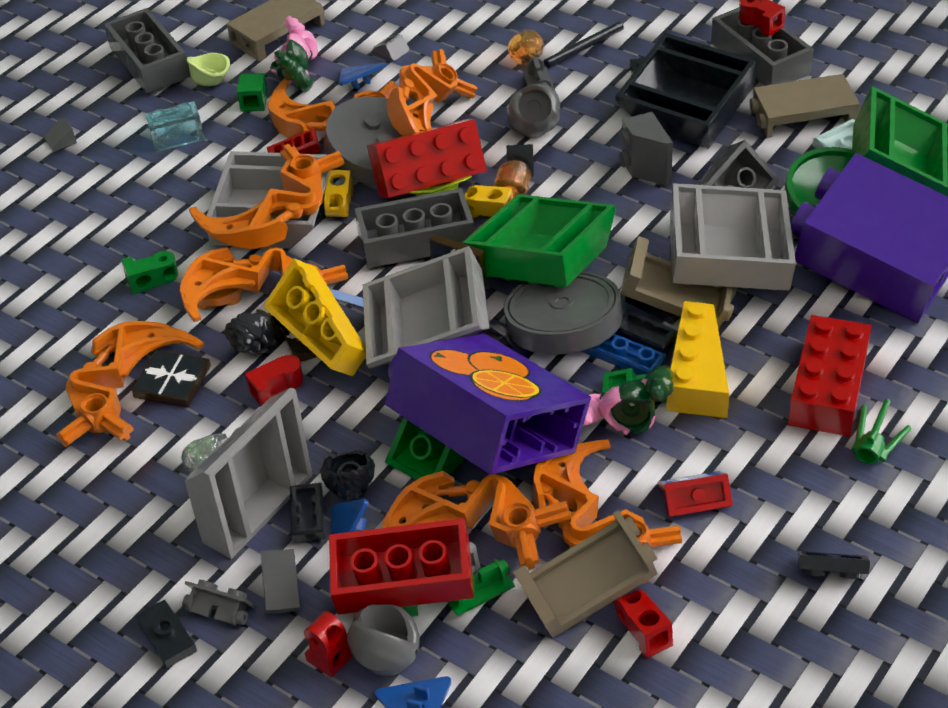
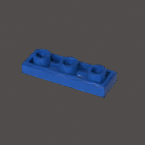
(627, 354)

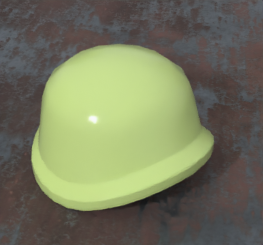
(208, 68)

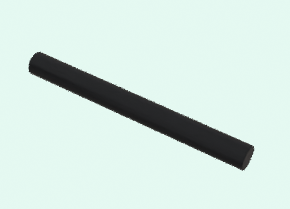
(583, 44)

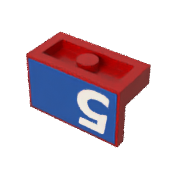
(696, 493)

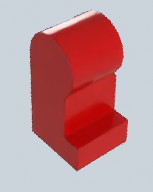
(762, 15)
(274, 377)
(645, 622)
(326, 639)

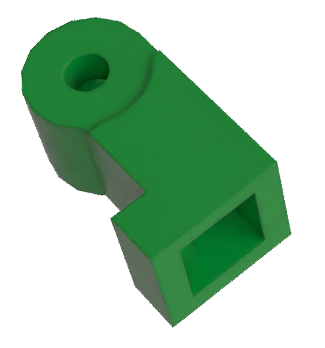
(150, 271)

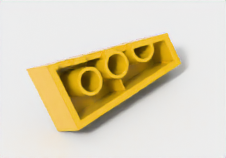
(315, 317)
(698, 365)

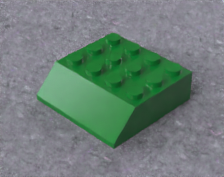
(902, 139)
(543, 239)

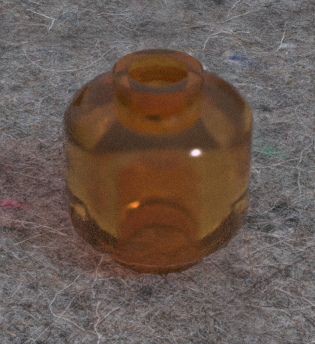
(525, 46)
(514, 175)

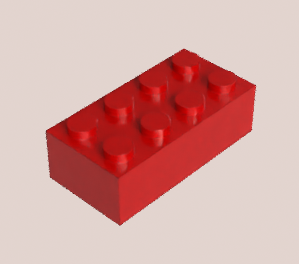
(426, 158)
(829, 375)
(401, 565)

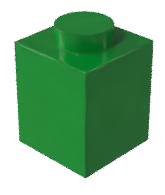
(252, 92)

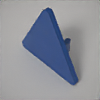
(351, 74)
(348, 516)
(417, 694)

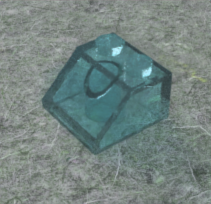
(174, 126)

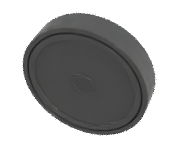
(353, 127)
(566, 317)

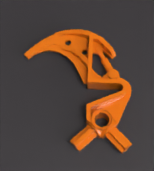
(424, 86)
(294, 118)
(301, 196)
(220, 271)
(94, 385)
(565, 484)
(512, 516)

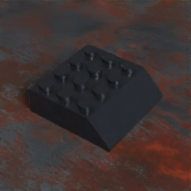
(689, 88)

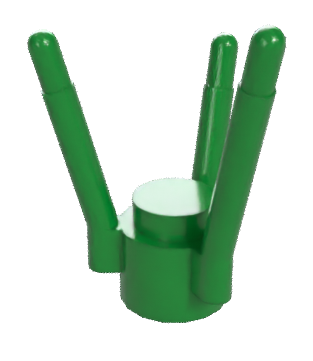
(870, 446)

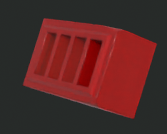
(304, 143)

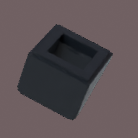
(521, 153)

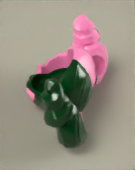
(293, 57)
(615, 404)

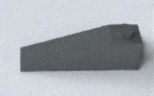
(741, 168)

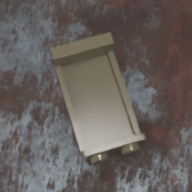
(266, 23)
(803, 101)
(650, 282)
(588, 575)

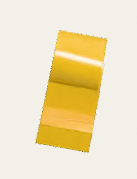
(338, 196)
(487, 199)

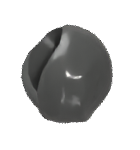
(534, 110)
(384, 639)

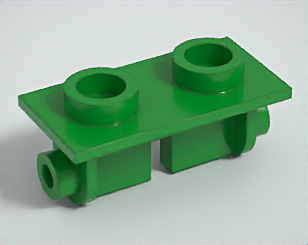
(487, 584)

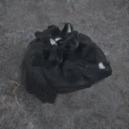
(253, 332)
(348, 474)

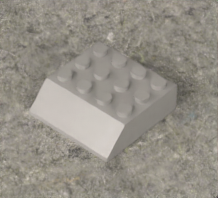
(248, 179)
(731, 237)
(424, 305)
(250, 475)

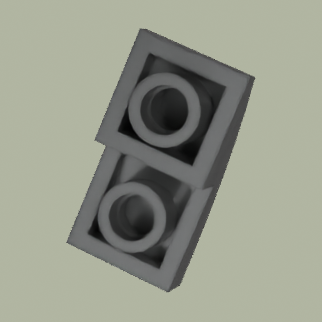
(280, 581)

